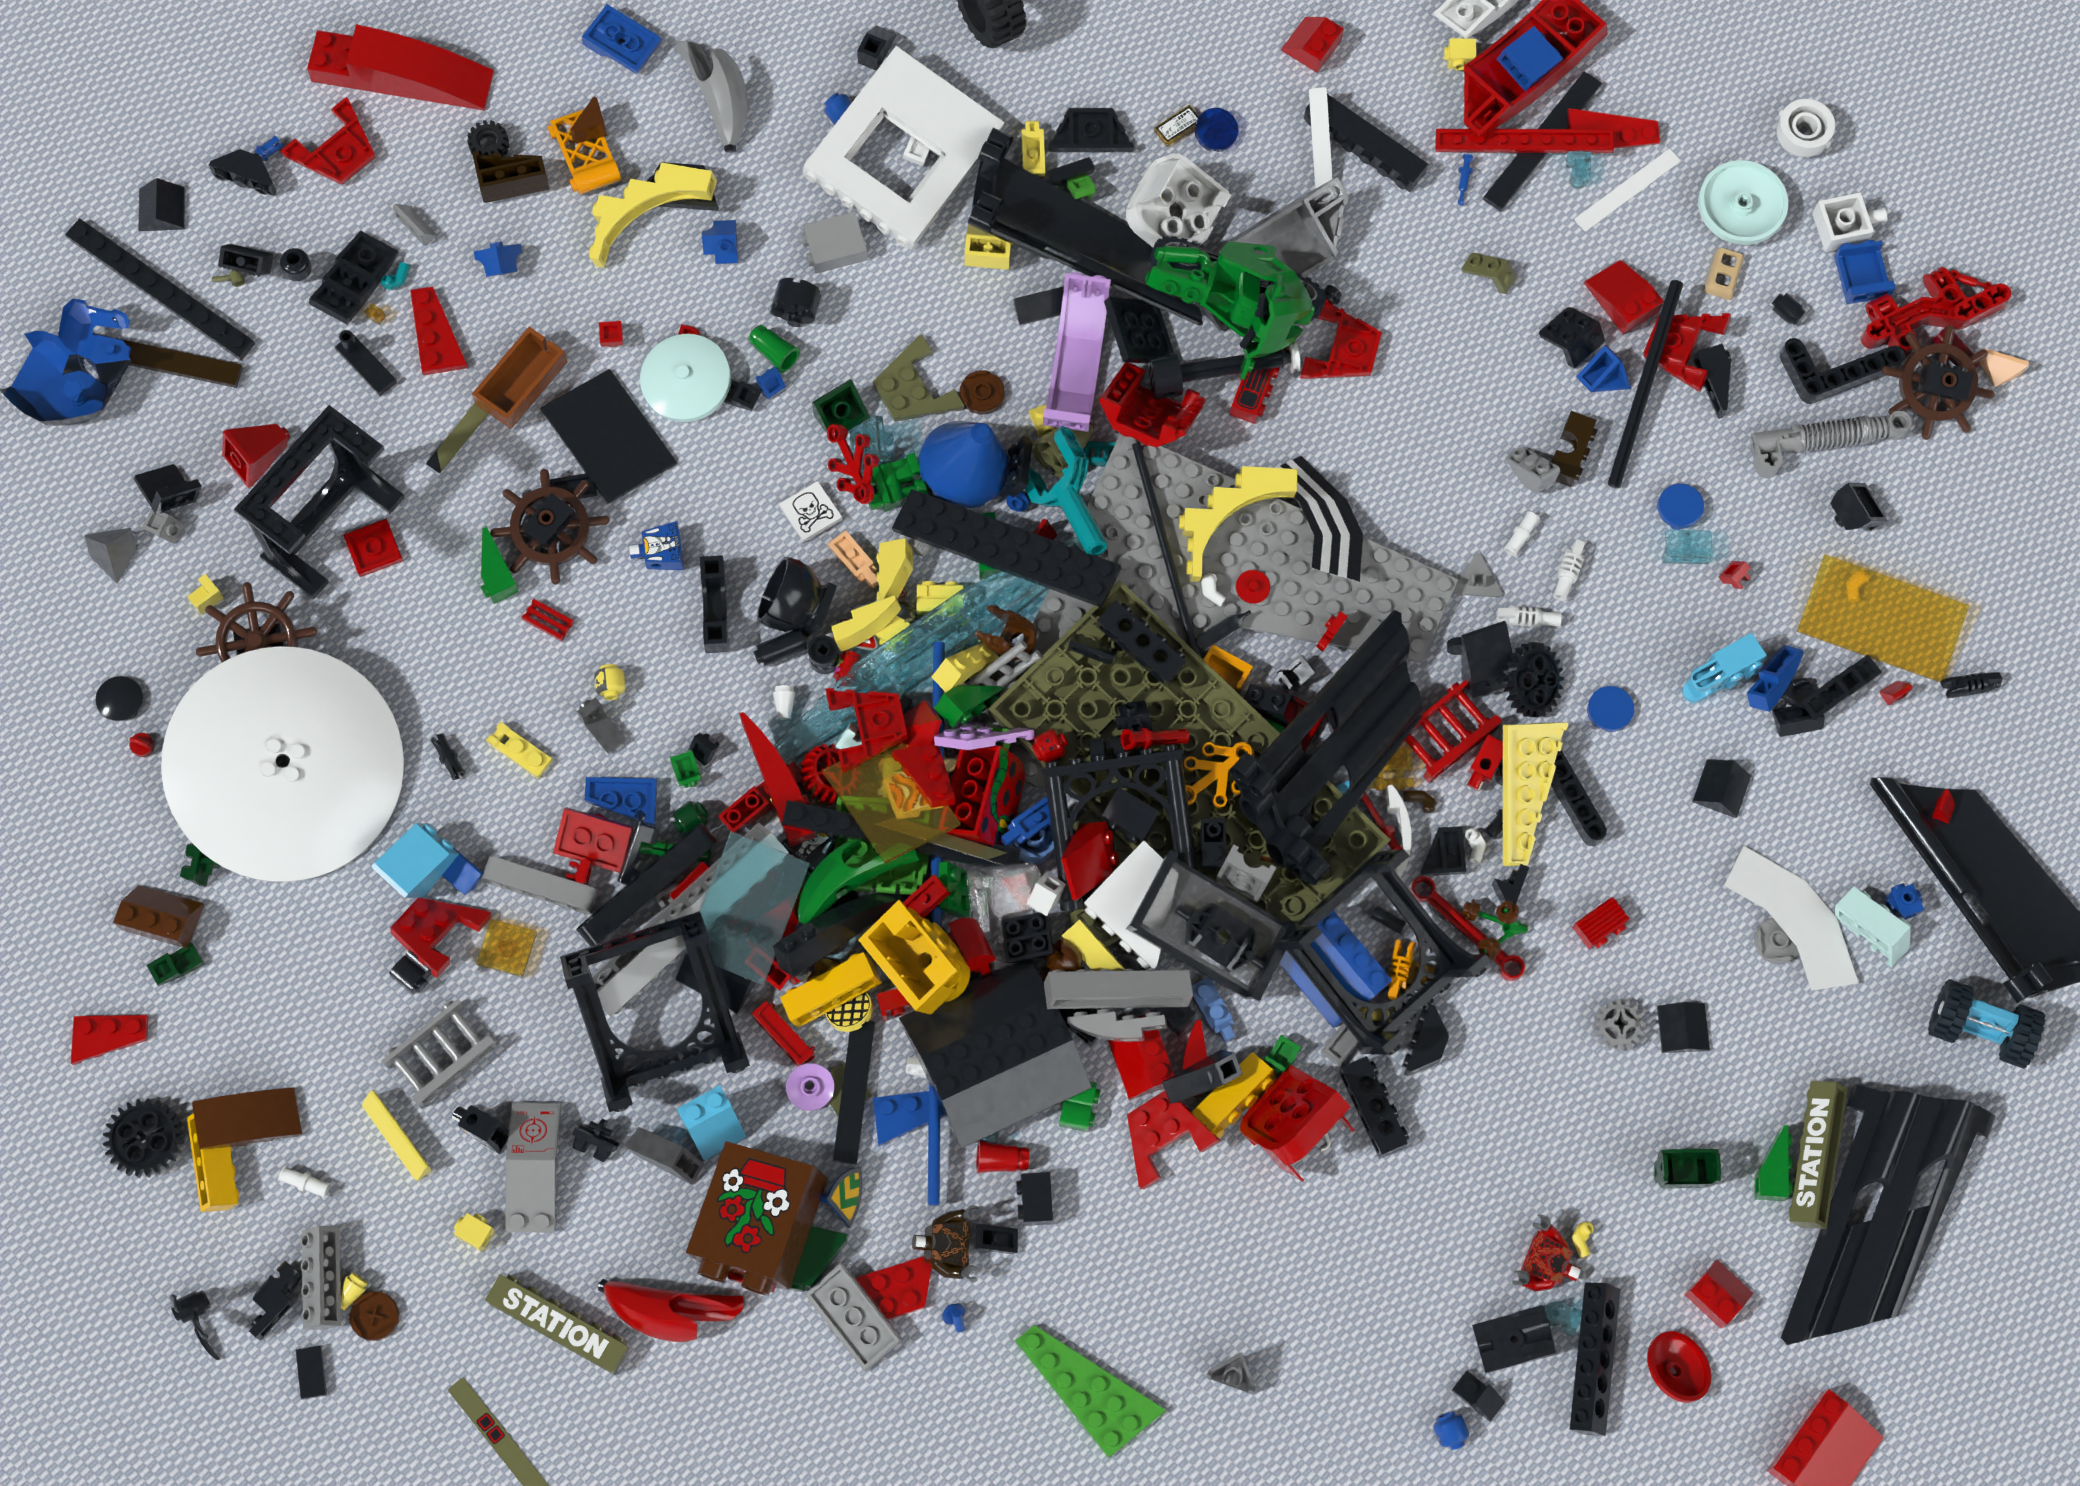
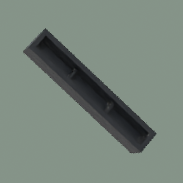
(1372, 146)

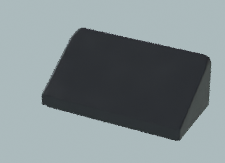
(1063, 173)
(1092, 649)
(1795, 721)

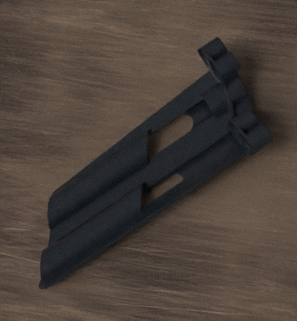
(1374, 717)
(1869, 1267)

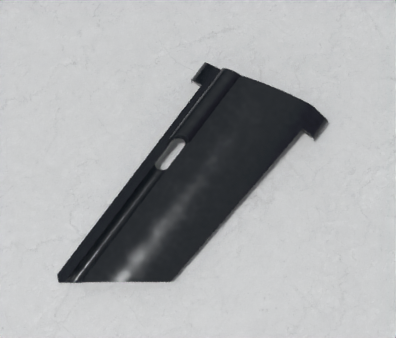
(2032, 921)

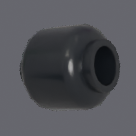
(295, 264)

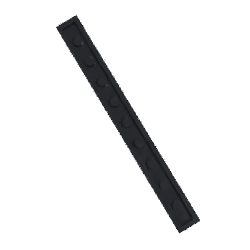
(160, 289)
(844, 826)

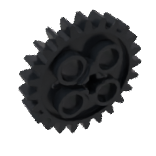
(1533, 679)
(136, 1118)

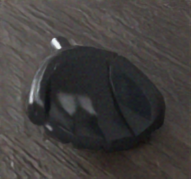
(1798, 691)

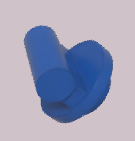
(1019, 502)
(954, 1315)

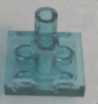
(878, 440)

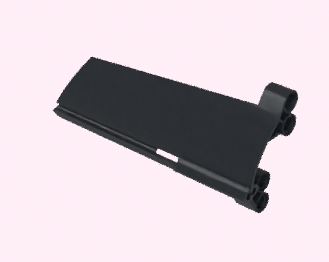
(1040, 215)

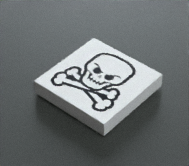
(810, 511)

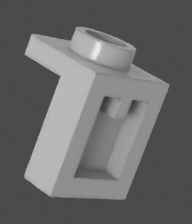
(163, 526)

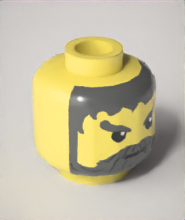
(609, 681)

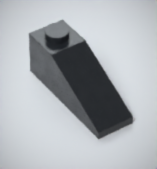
(1718, 364)

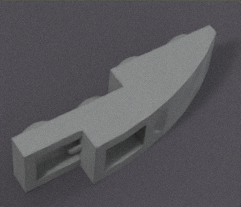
(1107, 1027)

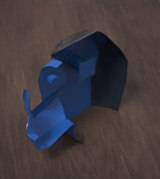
(72, 373)

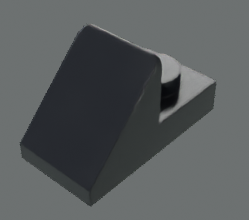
(1511, 891)
(996, 1239)
(1478, 1395)

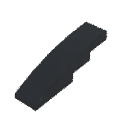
(1840, 687)

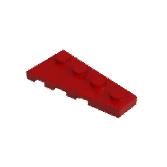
(435, 338)

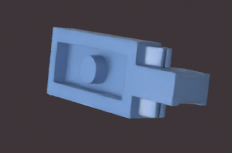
(1213, 1009)

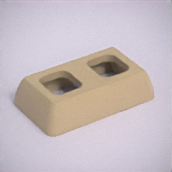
(1717, 267)

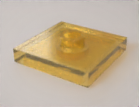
(506, 948)

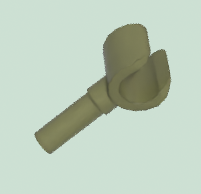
(235, 277)

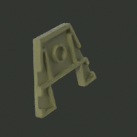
(904, 390)

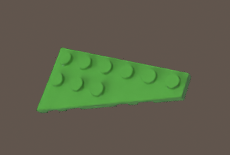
(1097, 1399)

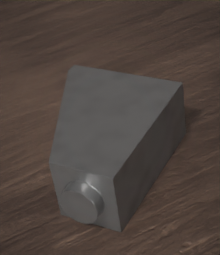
(665, 1155)

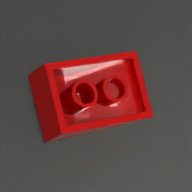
(1624, 296)
(1089, 858)

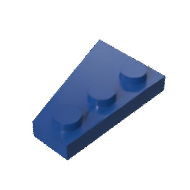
(623, 796)
(900, 1114)

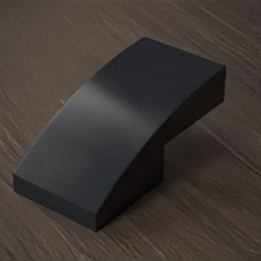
(742, 395)

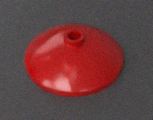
(1679, 1366)

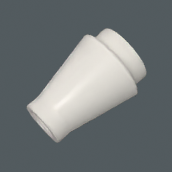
(784, 700)

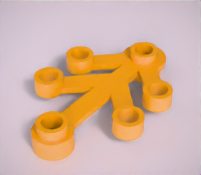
(1218, 770)

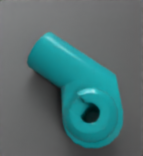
(397, 280)

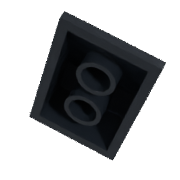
(1485, 658)

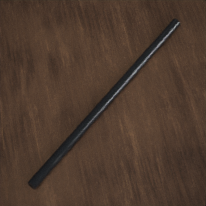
(1165, 547)

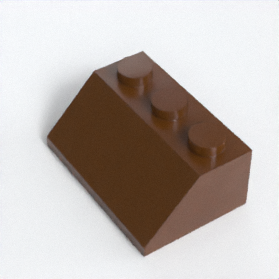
(159, 916)

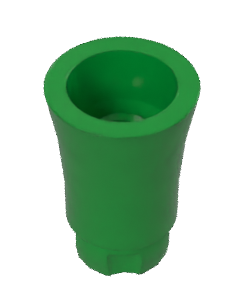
(774, 348)

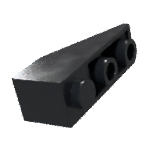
(1202, 1076)

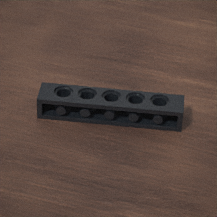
(1595, 1359)

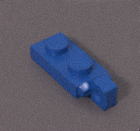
(1028, 823)

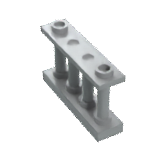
(442, 1076)

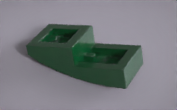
(175, 965)

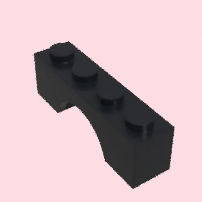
(714, 604)

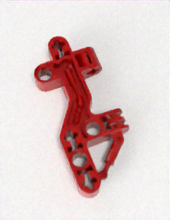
(1934, 311)

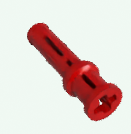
(1146, 738)

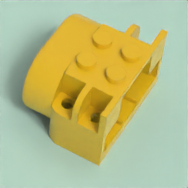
(903, 948)

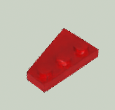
(928, 772)
(103, 1034)

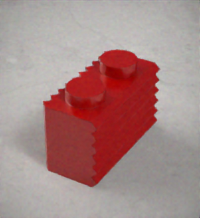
(1601, 923)

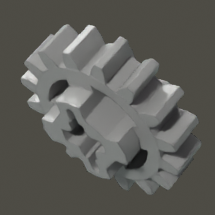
(1619, 1034)

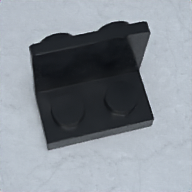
(166, 488)

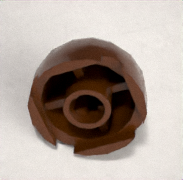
(1065, 958)

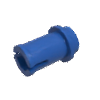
(267, 148)

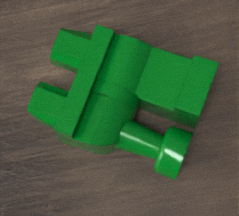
(888, 482)

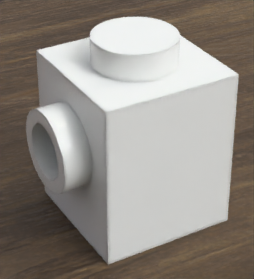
(1046, 894)

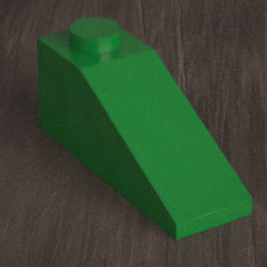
(494, 571)

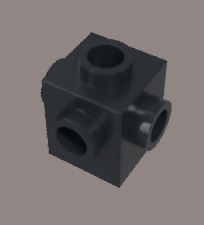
(1133, 716)

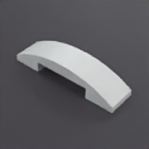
(1396, 806)

